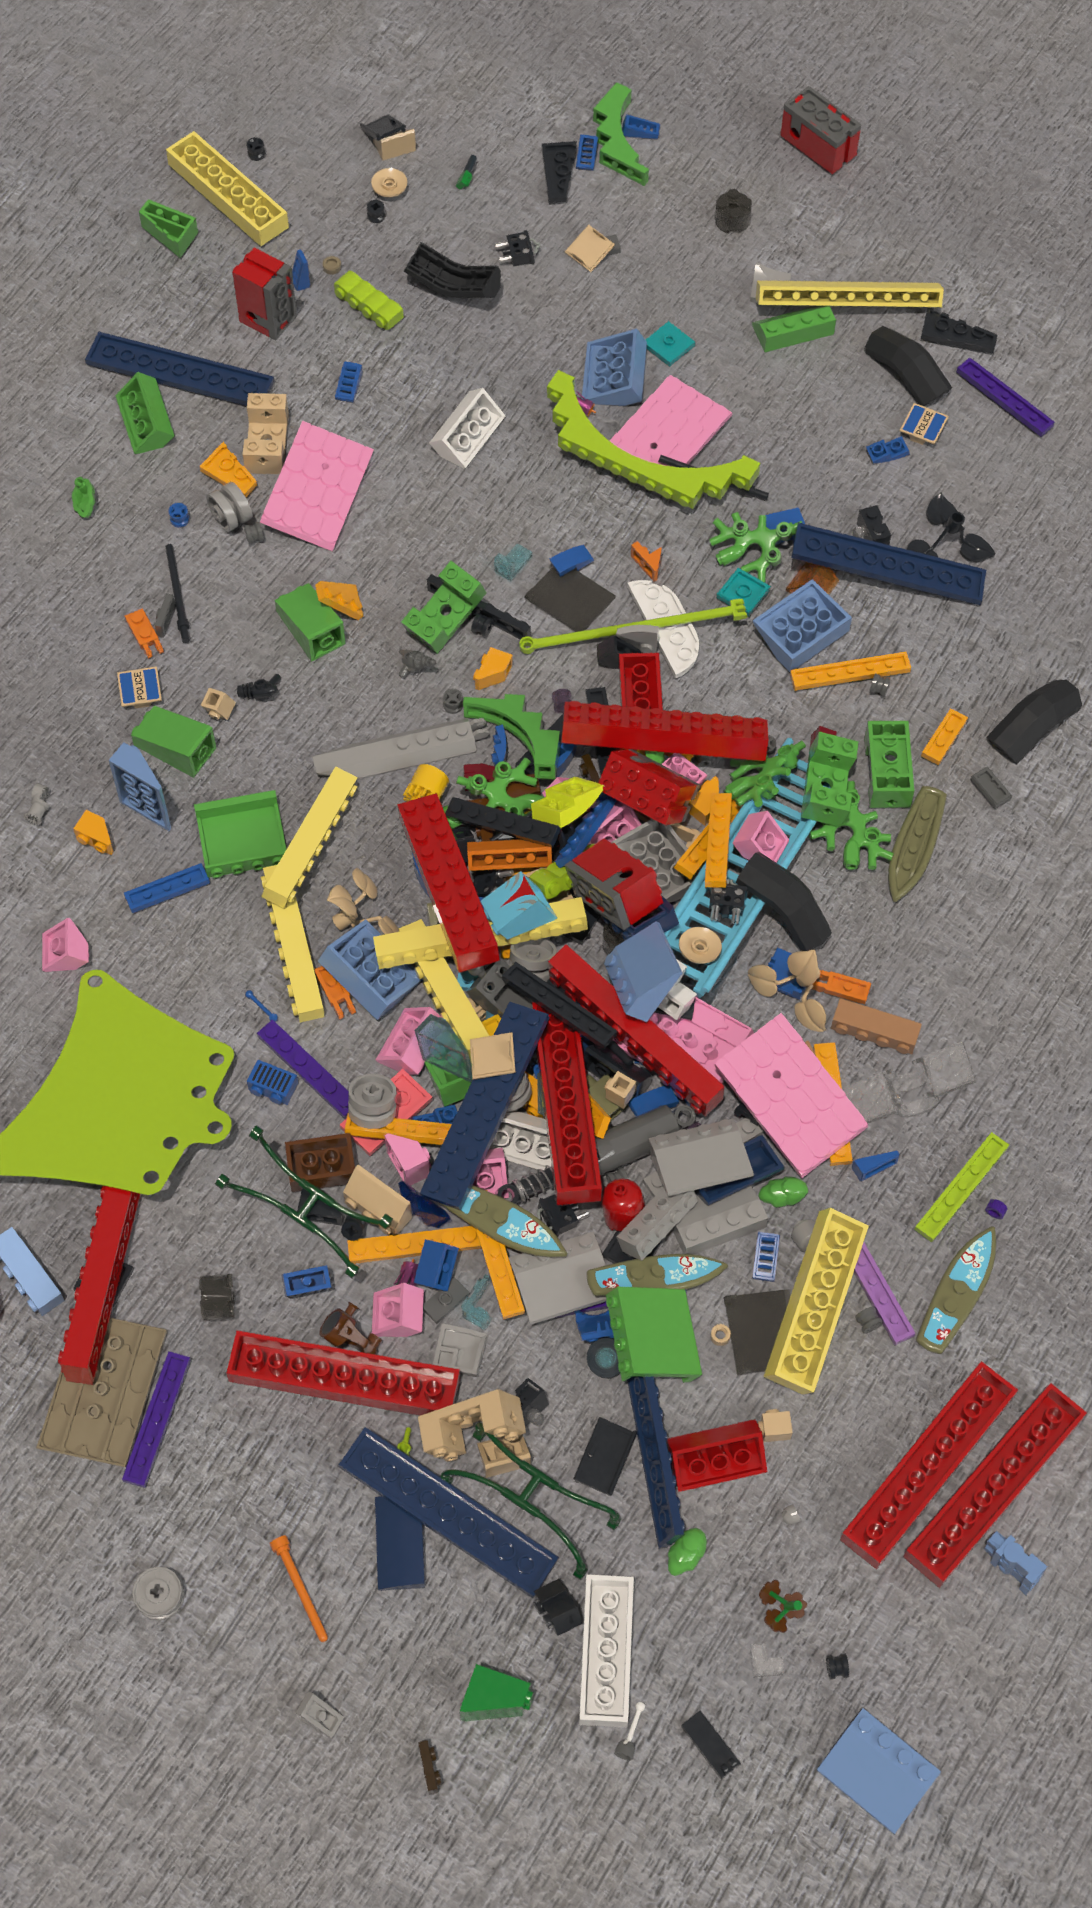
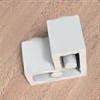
(678, 998)

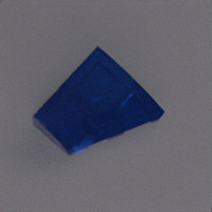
(425, 1208)

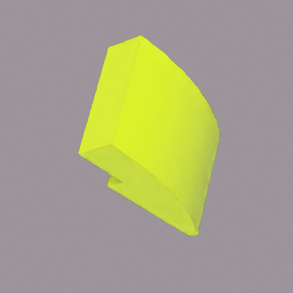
(566, 801)

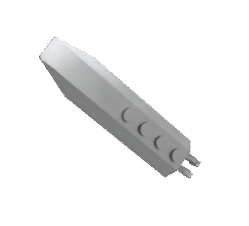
(403, 749)

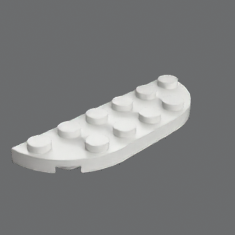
(676, 642)

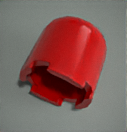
(621, 1203)

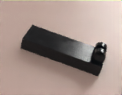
(710, 1745)

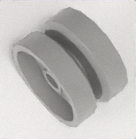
(229, 506)
(533, 956)
(372, 1101)

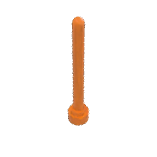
(281, 1548)

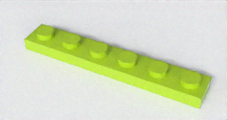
(961, 1187)

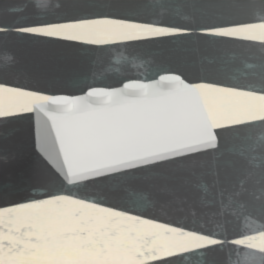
(467, 428)
(523, 1140)

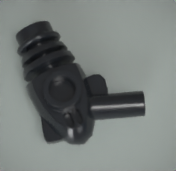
(260, 689)

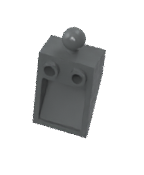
(500, 995)

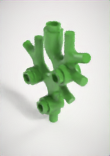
(743, 538)
(761, 783)
(496, 789)
(862, 836)

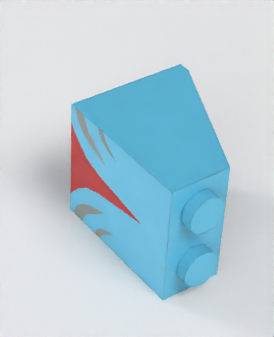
(517, 907)

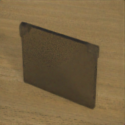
(570, 598)
(754, 1327)

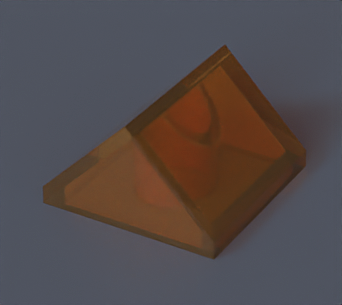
(820, 574)

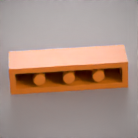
(507, 855)

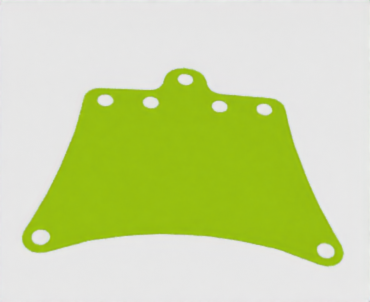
(118, 1096)

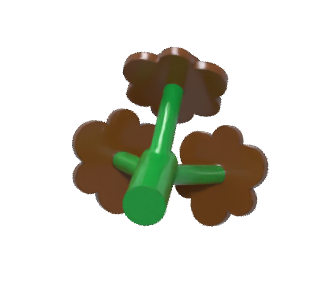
(790, 1605)

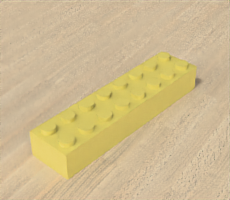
(227, 188)
(816, 1301)

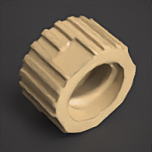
(720, 1342)

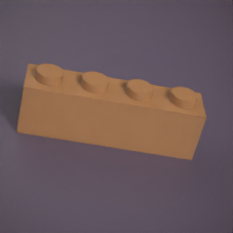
(876, 1026)

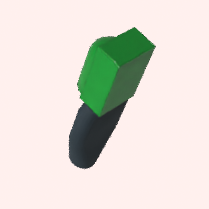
(466, 177)

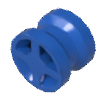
(180, 510)

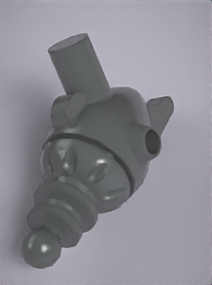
(414, 661)

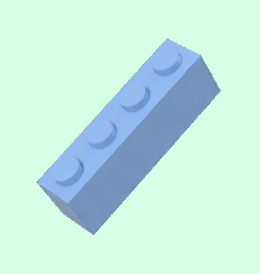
(28, 1274)

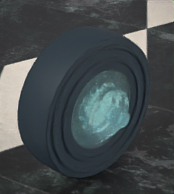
(603, 1358)

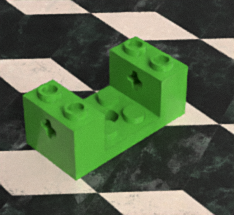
(460, 593)
(828, 762)
(890, 780)

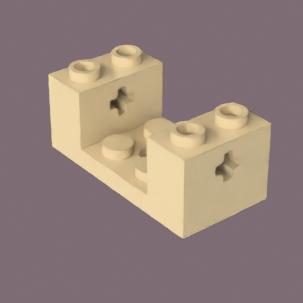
(267, 420)
(443, 1428)

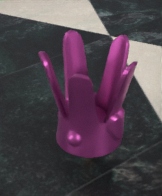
(587, 405)
(407, 1270)

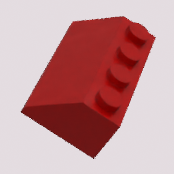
(640, 680)
(717, 1455)

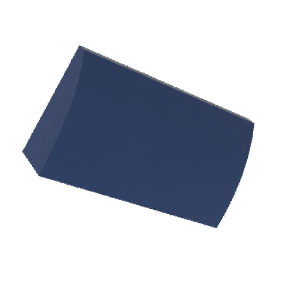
(763, 1163)
(398, 1548)

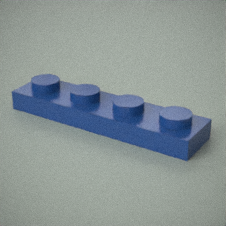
(166, 888)

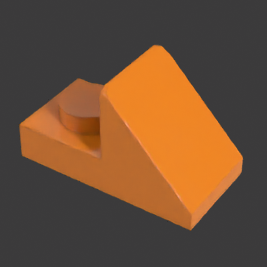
(648, 562)

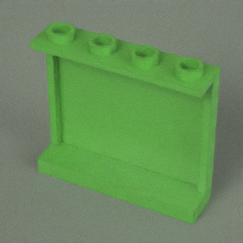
(240, 833)
(653, 1333)

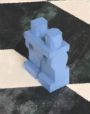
(1012, 1560)

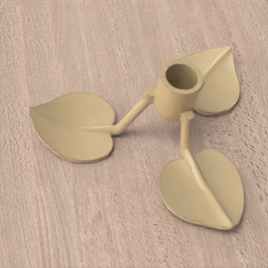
(348, 912)
(806, 971)

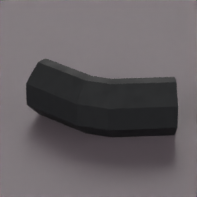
(451, 277)
(910, 362)
(1034, 718)
(788, 898)

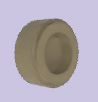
(331, 265)

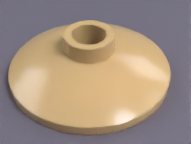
(389, 182)
(700, 938)

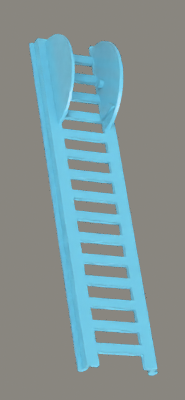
(696, 892)

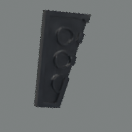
(558, 166)
(948, 331)

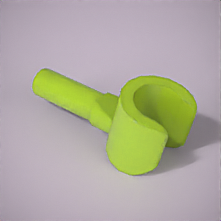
(404, 1445)

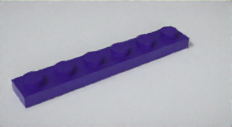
(1005, 397)
(305, 1067)
(156, 1419)

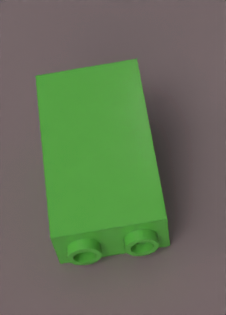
(311, 621)
(175, 740)

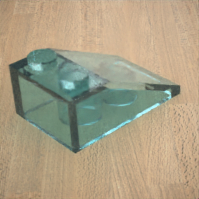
(443, 1047)

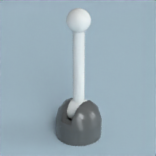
(625, 1748)

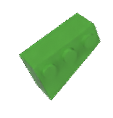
(168, 226)

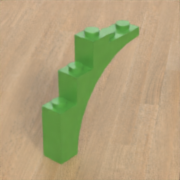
(527, 726)

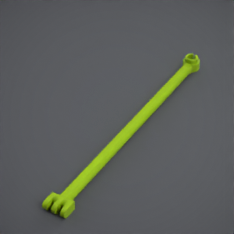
(735, 609)

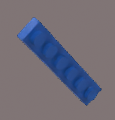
(586, 830)

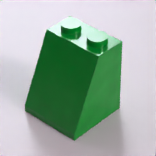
(495, 1696)

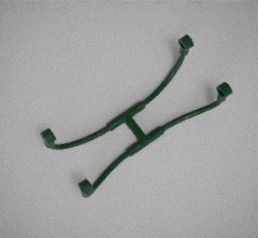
(315, 1194)
(521, 1500)

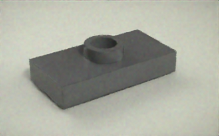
(164, 615)
(991, 787)
(445, 1301)

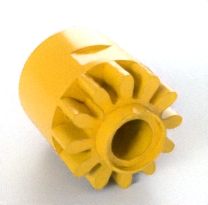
(426, 781)

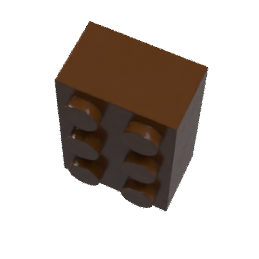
(321, 1160)

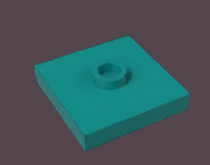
(669, 343)
(746, 587)

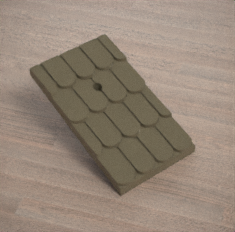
(104, 1417)

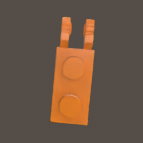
(143, 632)
(843, 986)
(334, 991)

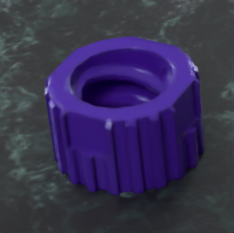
(996, 1208)

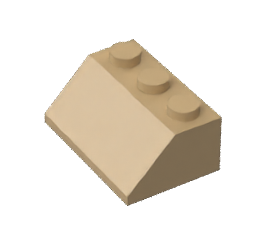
(376, 1199)

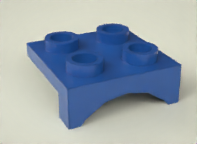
(780, 965)
(593, 1326)

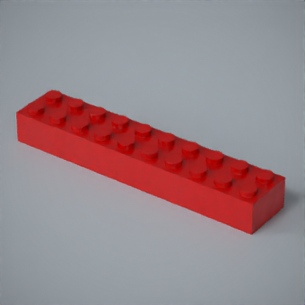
(665, 731)
(448, 883)
(641, 1037)
(567, 1113)
(98, 1285)
(341, 1374)
(928, 1465)
(994, 1485)

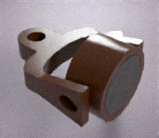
(340, 1329)

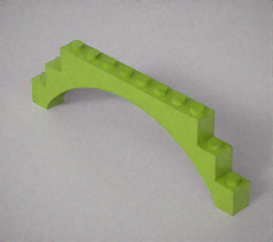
(673, 483)

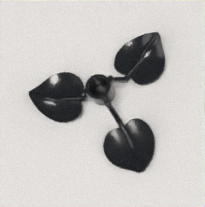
(942, 511)

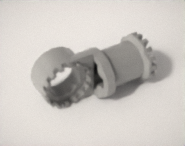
(38, 805)

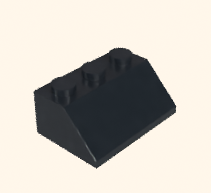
(605, 1062)

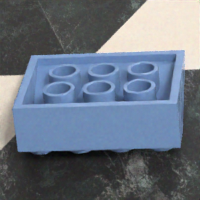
(615, 369)
(802, 625)
(138, 785)
(356, 968)
(643, 971)
(878, 1771)

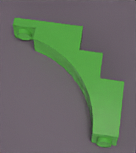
(616, 150)

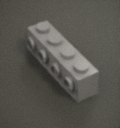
(655, 1222)

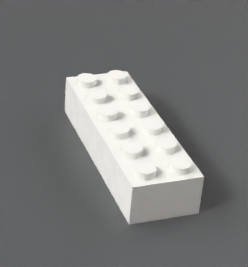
(606, 1651)

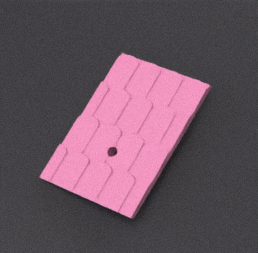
(674, 421)
(316, 486)
(704, 1037)
(791, 1095)

